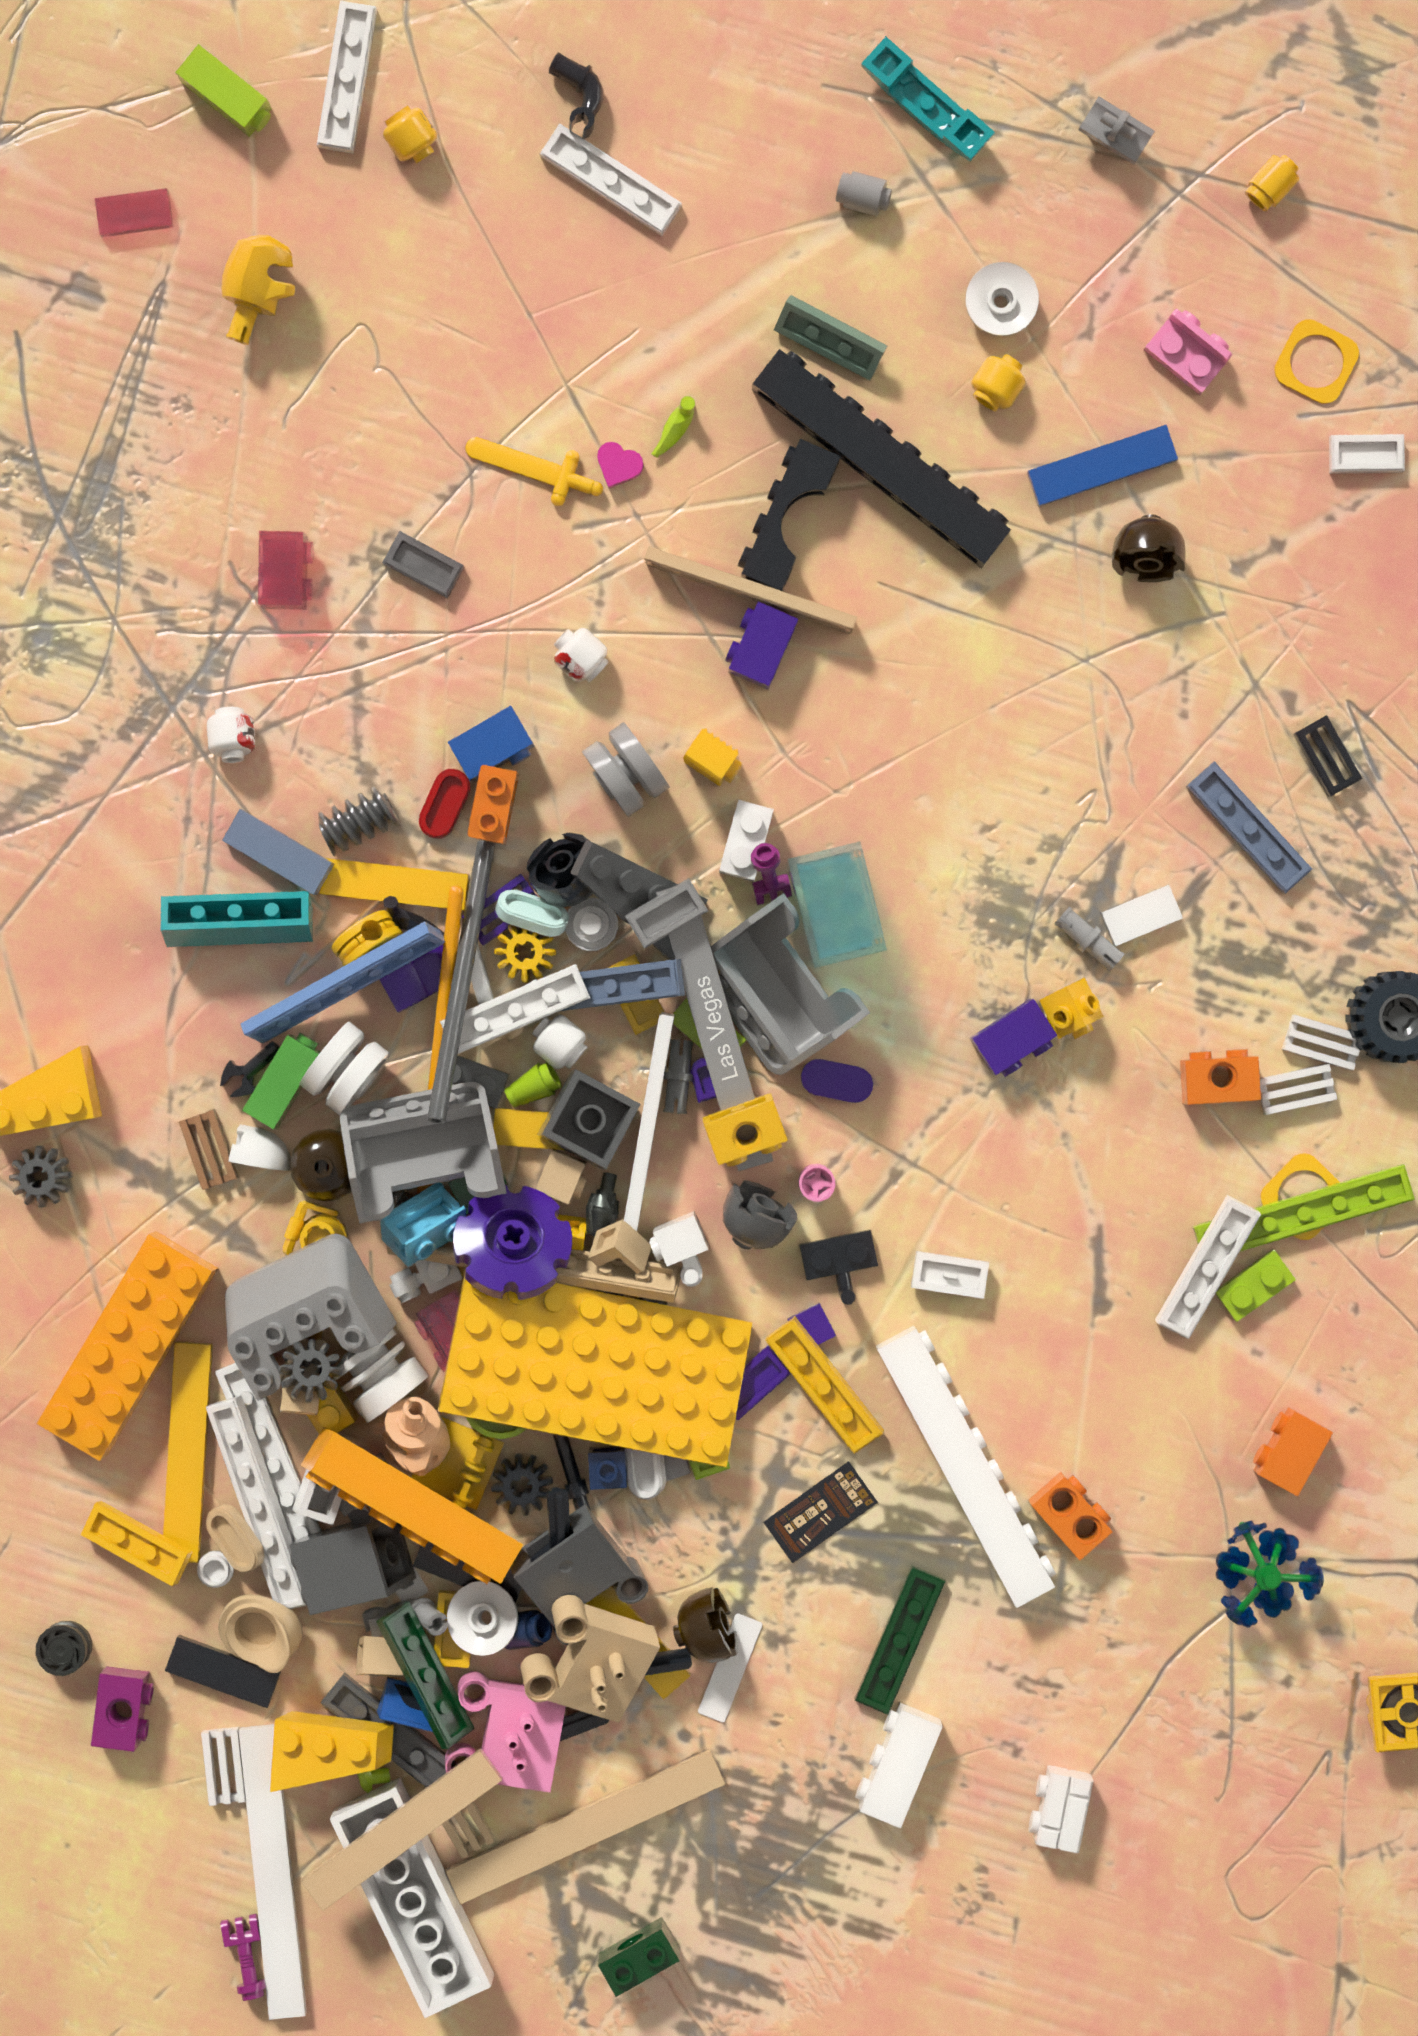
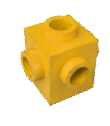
(1072, 1009)

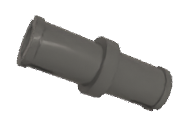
(678, 1076)

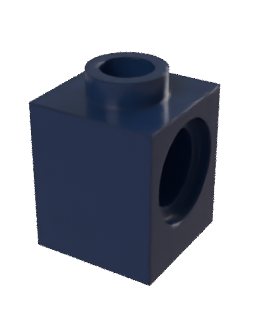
(607, 1467)

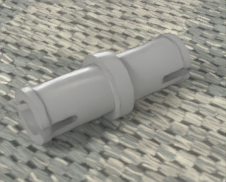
(1089, 939)

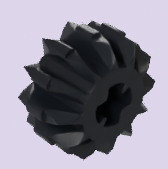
(514, 1473)

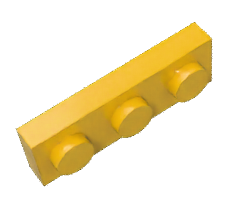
(136, 1543)

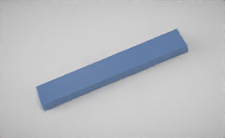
(343, 982)

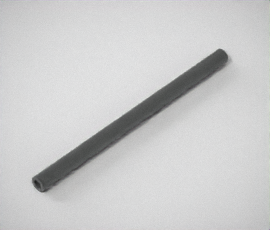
(461, 982)

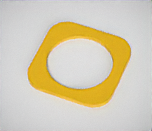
(1310, 328)
(1297, 1163)

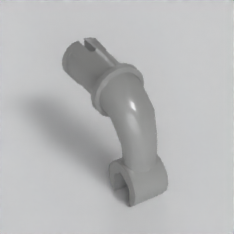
(425, 1609)

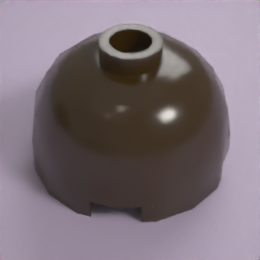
(1149, 549)
(321, 1148)
(705, 1627)

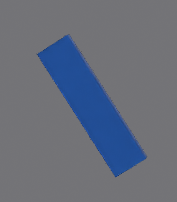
(1102, 465)

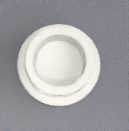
(214, 1569)

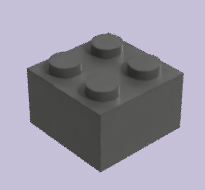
(588, 1119)

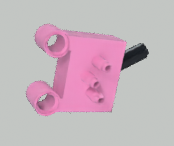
(519, 1733)

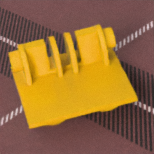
(466, 1466)

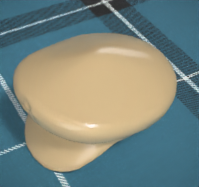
(260, 1631)

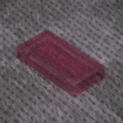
(134, 212)

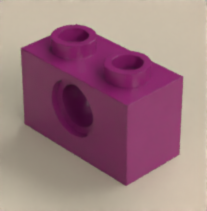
(111, 1728)

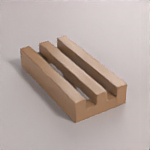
(195, 1155)

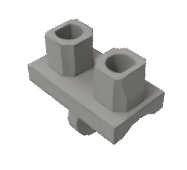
(1116, 130)

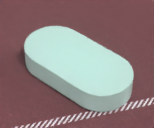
(531, 913)

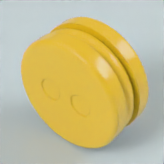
(365, 936)

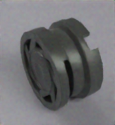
(63, 1648)

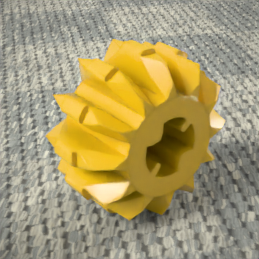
(527, 964)

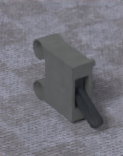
(575, 1559)

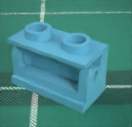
(421, 1224)

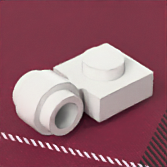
(432, 1274)

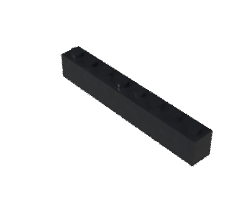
(881, 458)

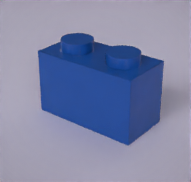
(492, 743)

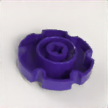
(509, 1266)

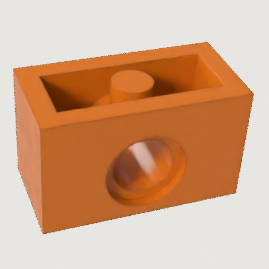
(1241, 1085)

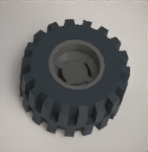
(1386, 1016)

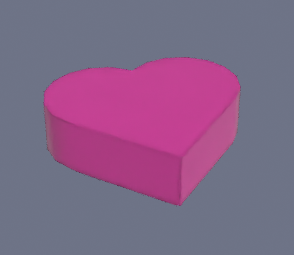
(618, 465)

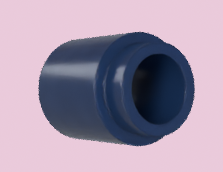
(531, 1631)

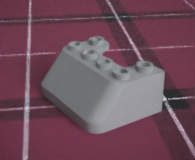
(774, 992)
(397, 1148)
(298, 1298)

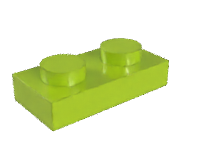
(1254, 1285)

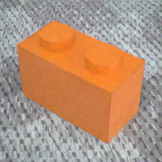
(1291, 1450)

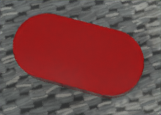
(444, 803)

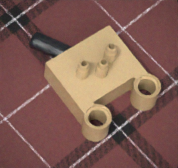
(601, 1663)

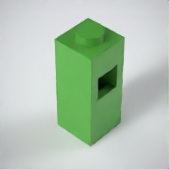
(281, 1080)

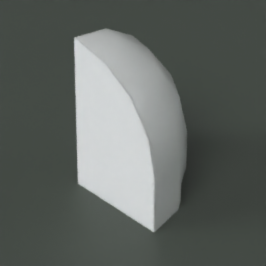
(259, 1149)

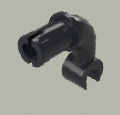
(586, 83)

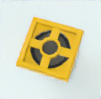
(1393, 1705)

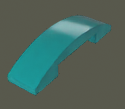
(925, 101)

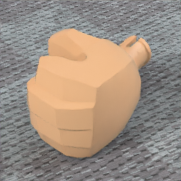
(416, 1435)

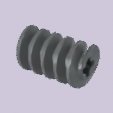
(357, 820)

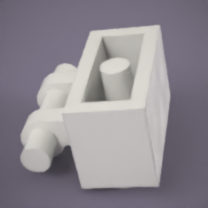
(681, 1241)

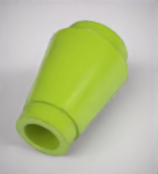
(533, 1085)

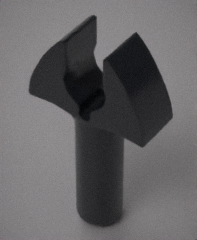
(249, 1070)

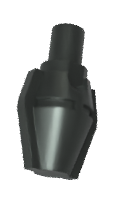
(603, 1206)

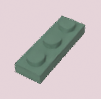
(830, 337)

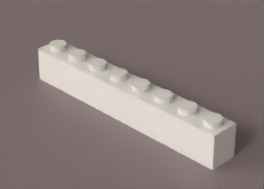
(965, 1466)

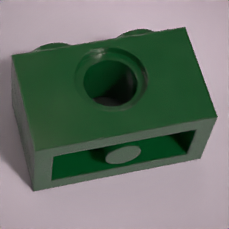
(639, 1957)

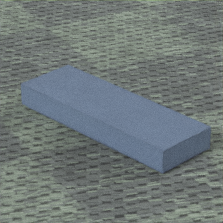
(278, 852)

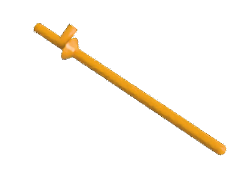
(449, 955)

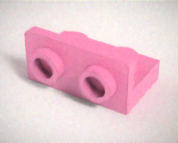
(1189, 350)

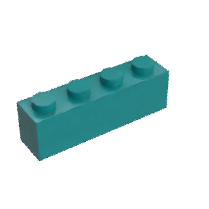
(236, 919)

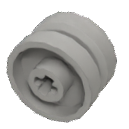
(623, 771)

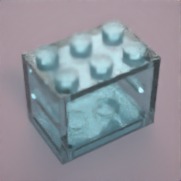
(835, 905)

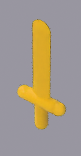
(558, 475)

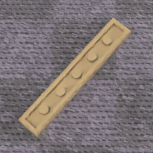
(750, 590)
(401, 1829)

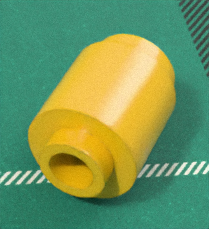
(1272, 182)

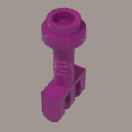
(766, 859)
(251, 1987)

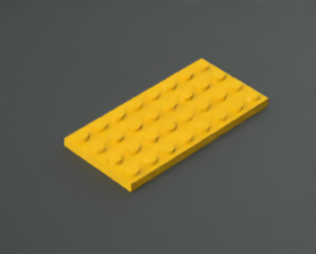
(599, 1370)

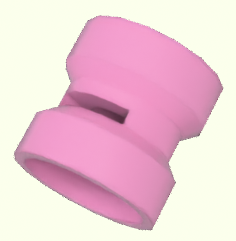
(816, 1182)

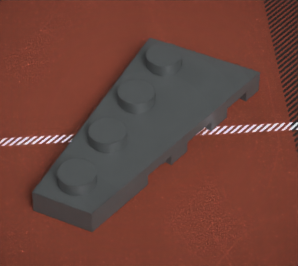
(621, 884)

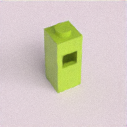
(224, 91)

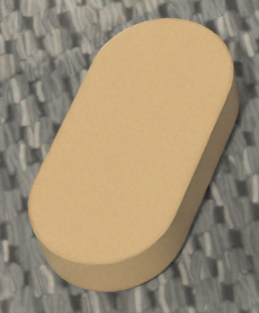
(235, 1538)

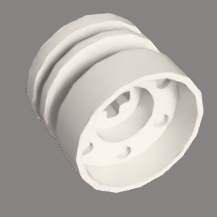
(380, 1377)

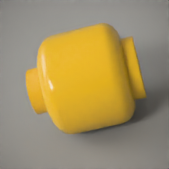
(410, 134)
(998, 382)

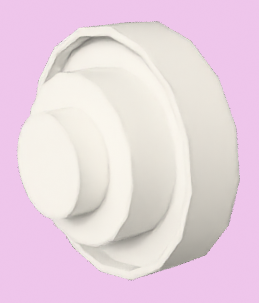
(591, 925)

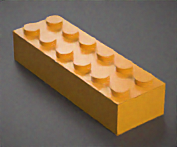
(127, 1345)
(417, 1508)

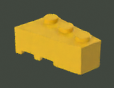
(51, 1095)
(326, 1747)

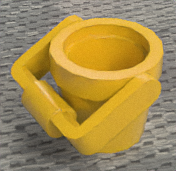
(312, 1229)

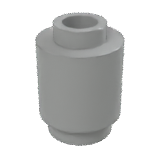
(863, 193)

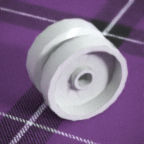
(340, 1065)

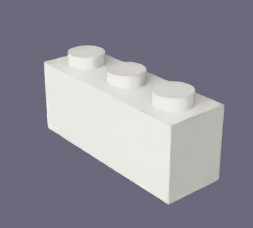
(898, 1764)

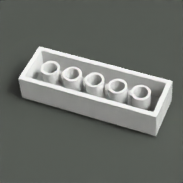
(418, 1909)

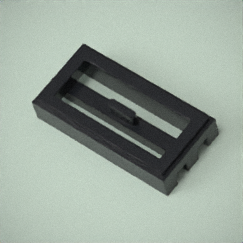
(1314, 762)

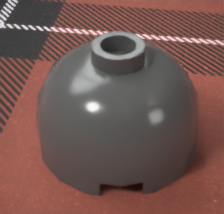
(755, 1217)

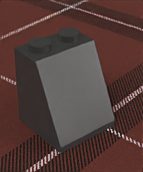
(351, 1564)

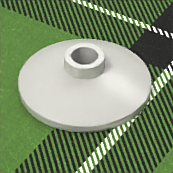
(1006, 281)
(466, 1622)

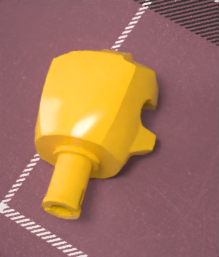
(249, 285)

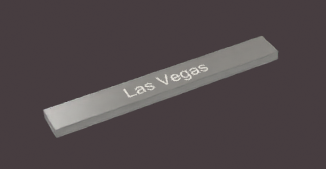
(714, 1025)

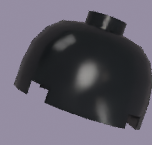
(551, 871)

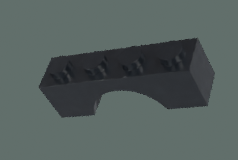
(806, 475)

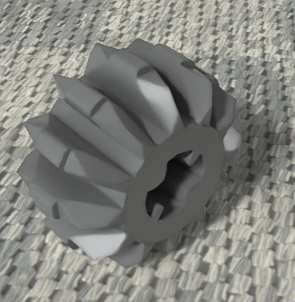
(49, 1187)
(306, 1358)

